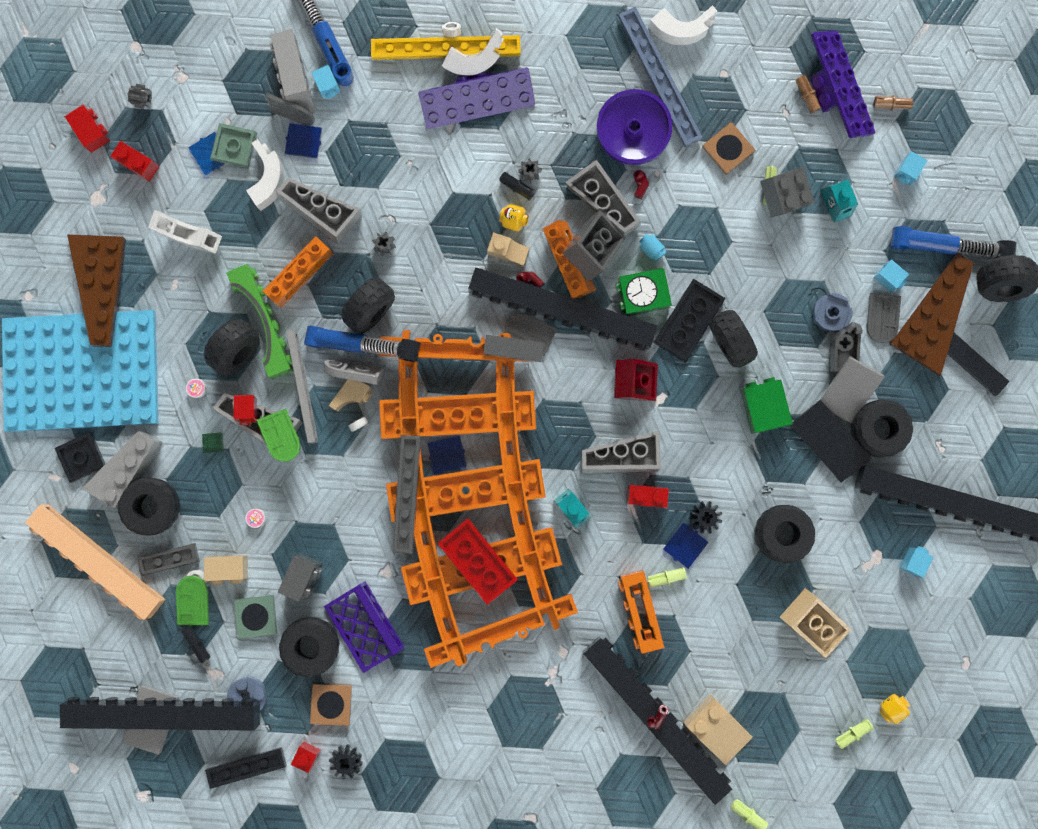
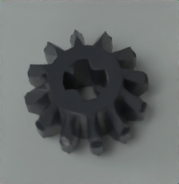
(710, 521)
(339, 757)

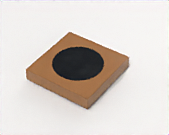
(728, 148)
(331, 704)

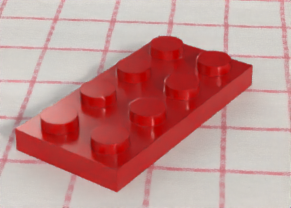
(477, 561)

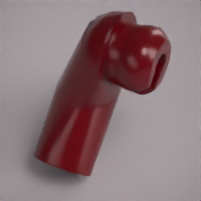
(642, 183)
(530, 278)
(659, 717)

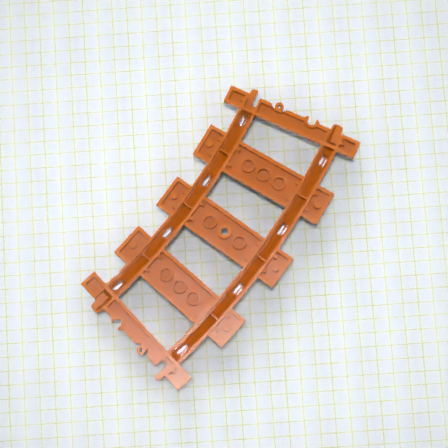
(509, 483)

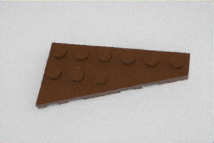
(98, 276)
(932, 324)

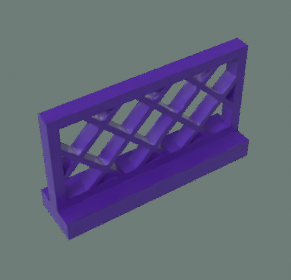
(379, 621)

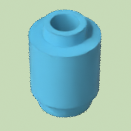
(652, 247)

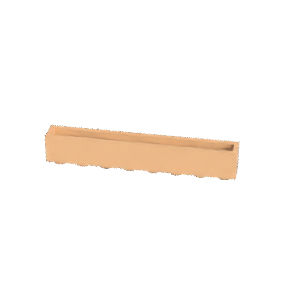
(94, 561)

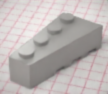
(291, 70)
(601, 194)
(325, 213)
(225, 408)
(624, 456)
(123, 468)

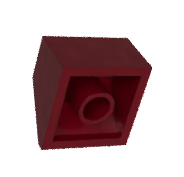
(636, 380)

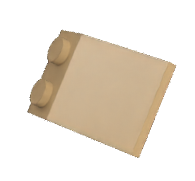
(815, 623)
(717, 729)

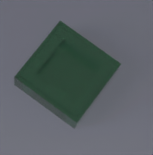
(212, 442)

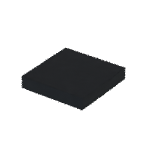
(80, 457)

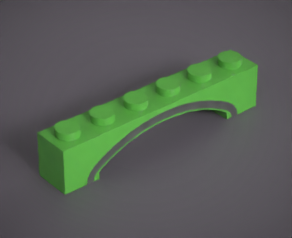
(276, 360)

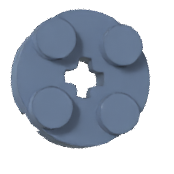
(842, 308)
(251, 685)

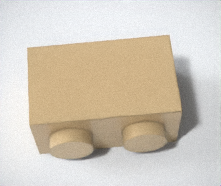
(226, 568)

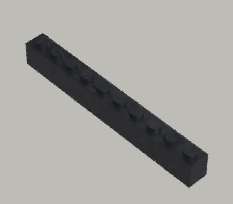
(562, 308)
(947, 501)
(160, 714)
(669, 734)

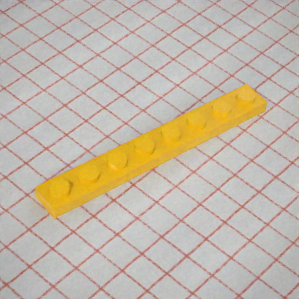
(439, 47)

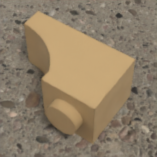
(507, 250)
(351, 392)

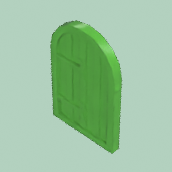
(280, 435)
(192, 601)

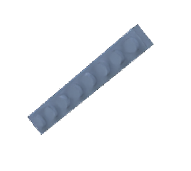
(660, 76)

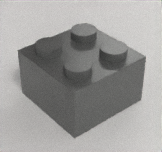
(787, 192)
(300, 577)

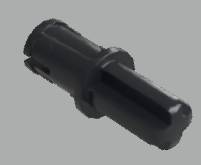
(516, 185)
(196, 644)

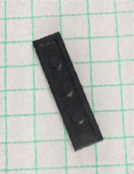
(976, 365)
(245, 767)

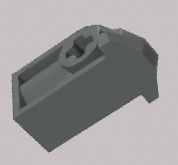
(840, 353)

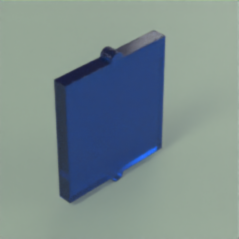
(303, 140)
(202, 152)
(447, 454)
(685, 545)

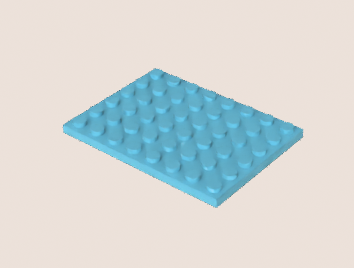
(66, 383)

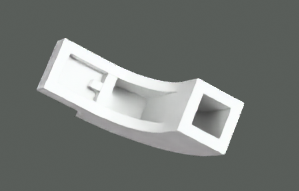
(679, 32)
(474, 64)
(265, 190)
(184, 233)

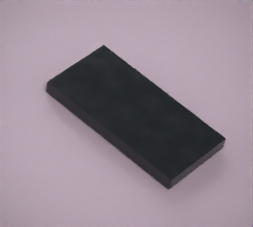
(689, 320)
(830, 441)

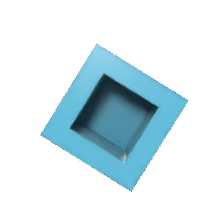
(326, 82)
(910, 168)
(891, 276)
(917, 561)

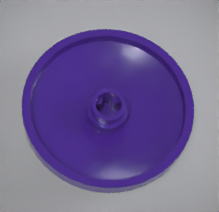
(634, 127)

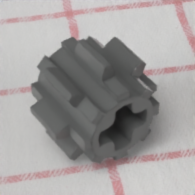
(139, 96)
(531, 175)
(388, 240)

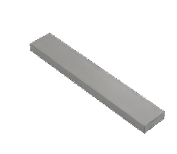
(302, 386)

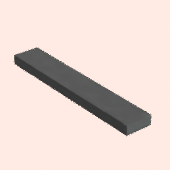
(406, 494)

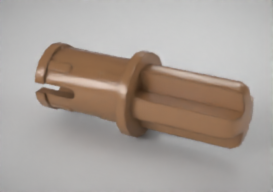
(808, 94)
(892, 102)

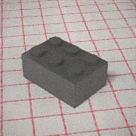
(594, 245)

